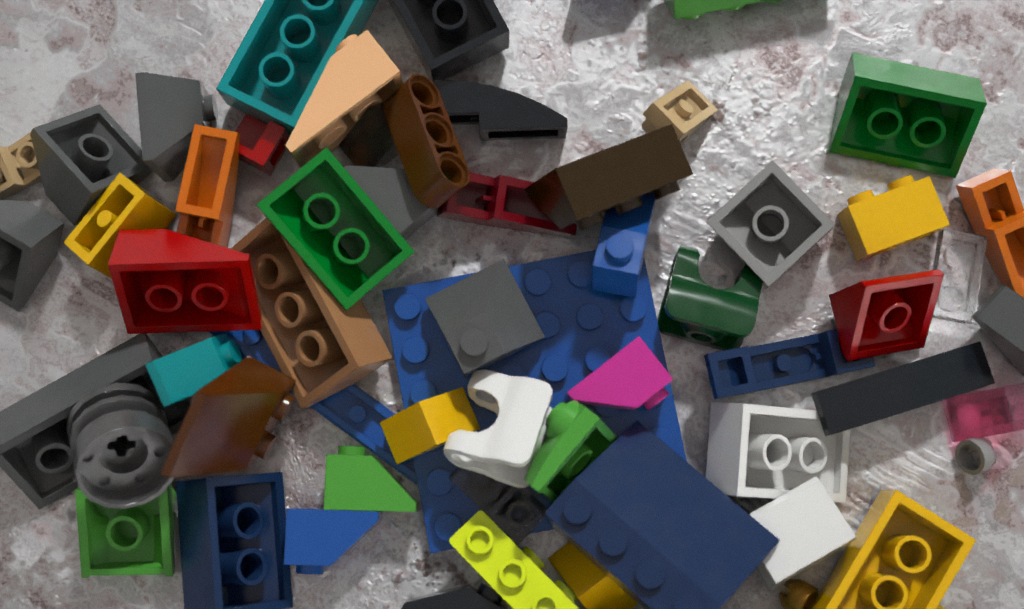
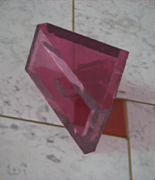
(985, 412)

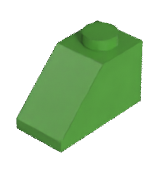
(363, 484)

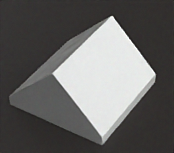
(807, 529)

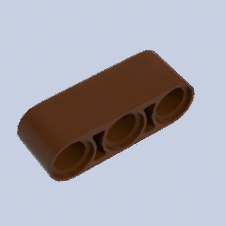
(426, 141)

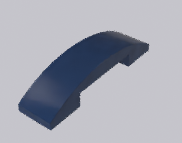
(779, 364)

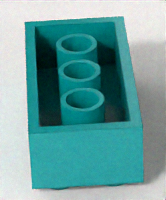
(287, 55)

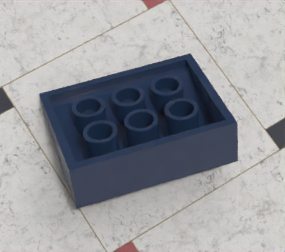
(659, 526)

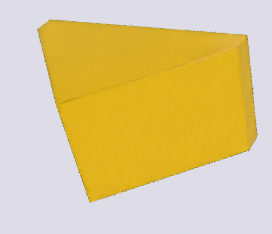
(428, 424)
(588, 582)

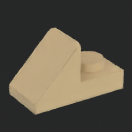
(683, 108)

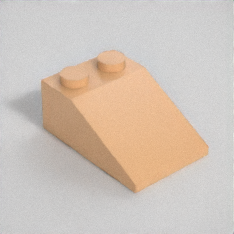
(351, 82)

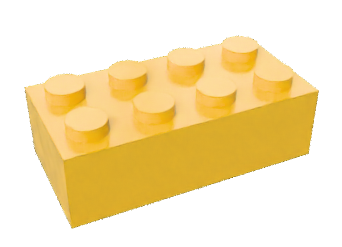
(897, 560)

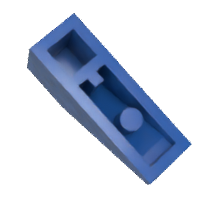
(622, 249)

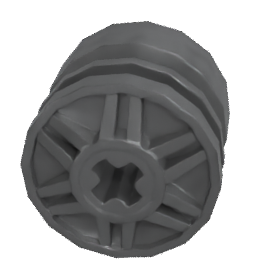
(119, 445)

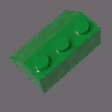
(906, 115)
(335, 228)

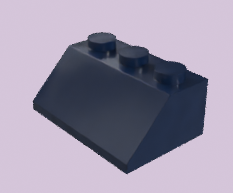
(233, 542)

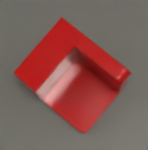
(261, 143)

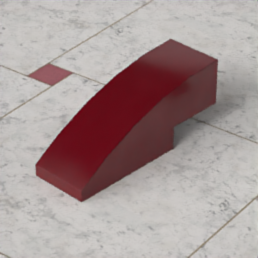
(500, 204)

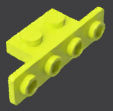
(507, 568)

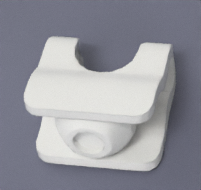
(515, 437)

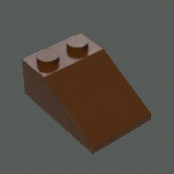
(231, 421)

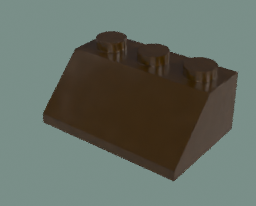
(612, 179)

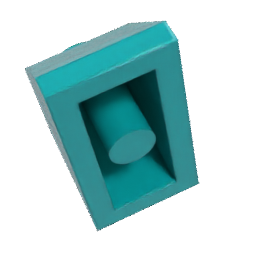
(191, 368)

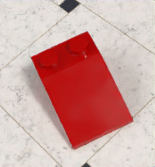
(182, 284)

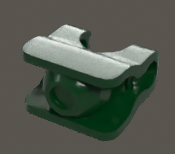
(707, 314)

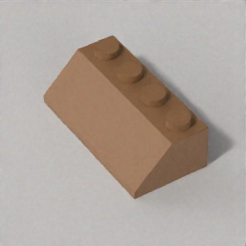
(306, 325)

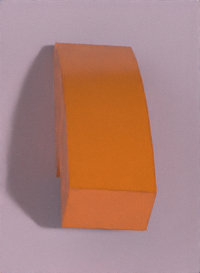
(209, 185)
(998, 214)

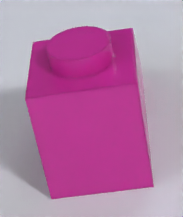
(625, 380)

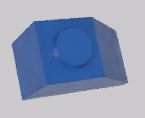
(323, 536)

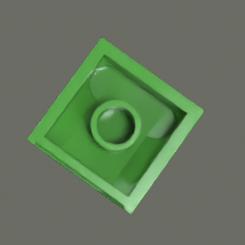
(571, 445)
(127, 539)

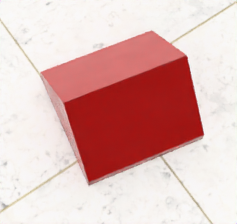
(886, 314)

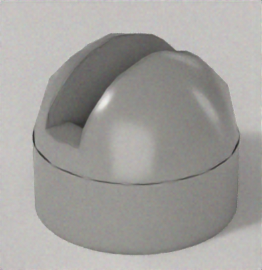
(966, 459)

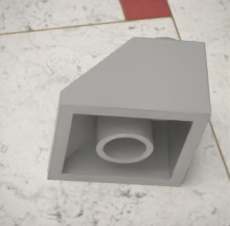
(770, 223)

